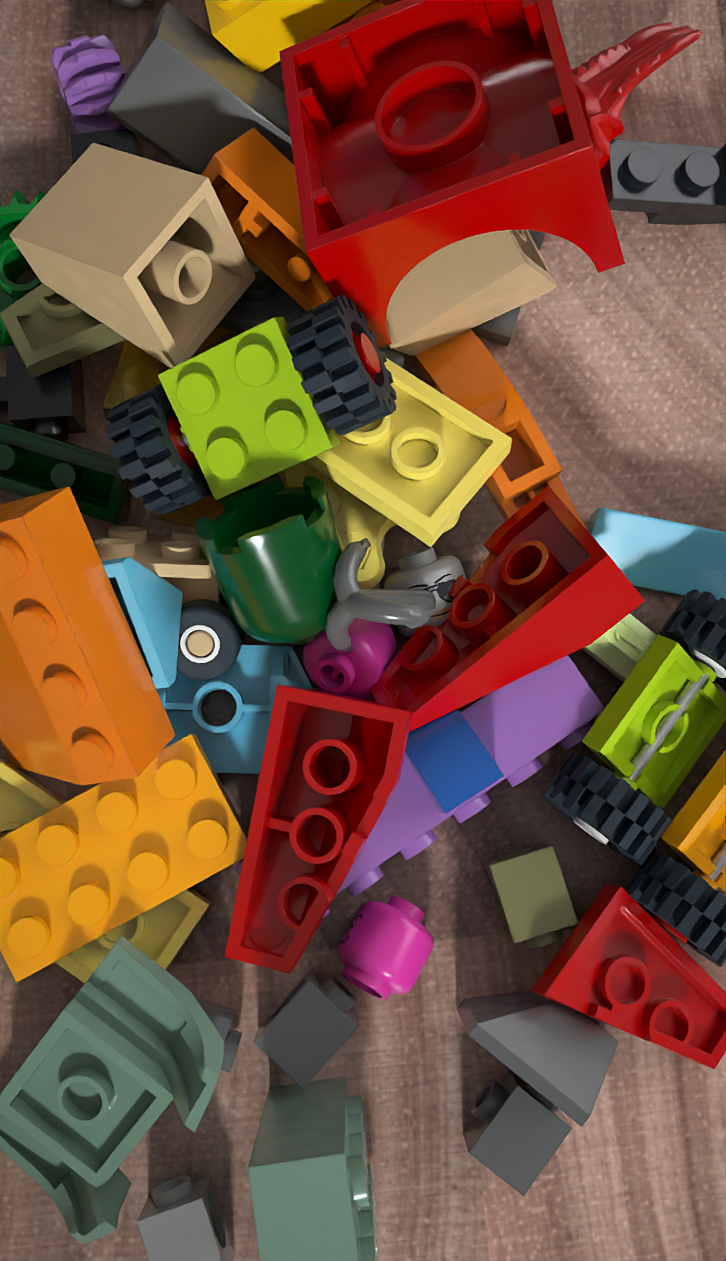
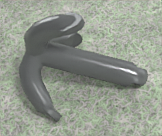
(376, 605)

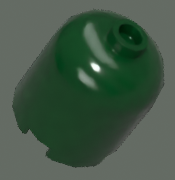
(275, 558)

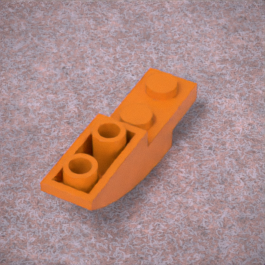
(475, 381)

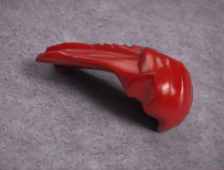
(614, 72)

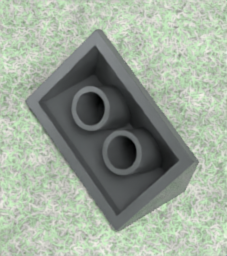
(195, 95)

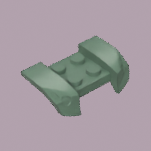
(103, 1081)

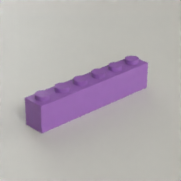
(515, 729)

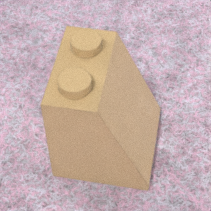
(138, 250)
(465, 288)

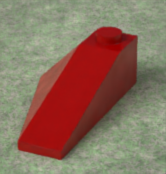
(316, 801)

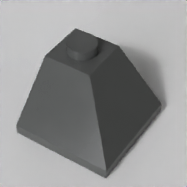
(545, 1045)

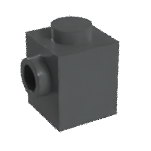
(514, 1131)

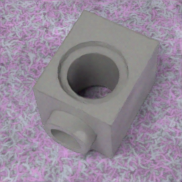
(184, 1223)

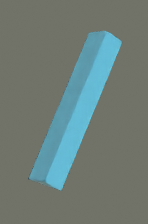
(662, 552)

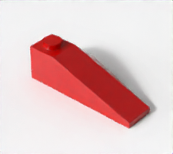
(524, 607)

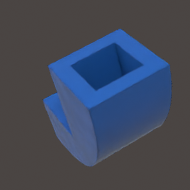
(450, 760)

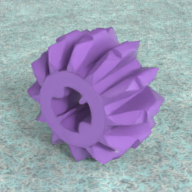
(87, 79)

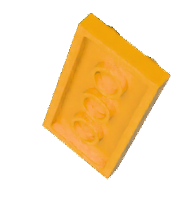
(113, 856)

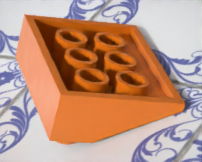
(69, 666)

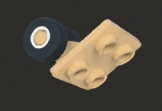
(208, 631)

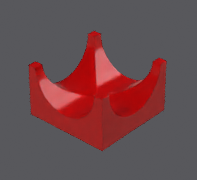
(434, 133)

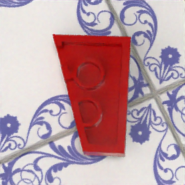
(638, 980)

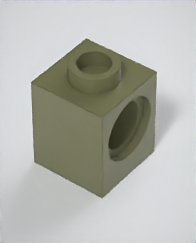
(531, 895)

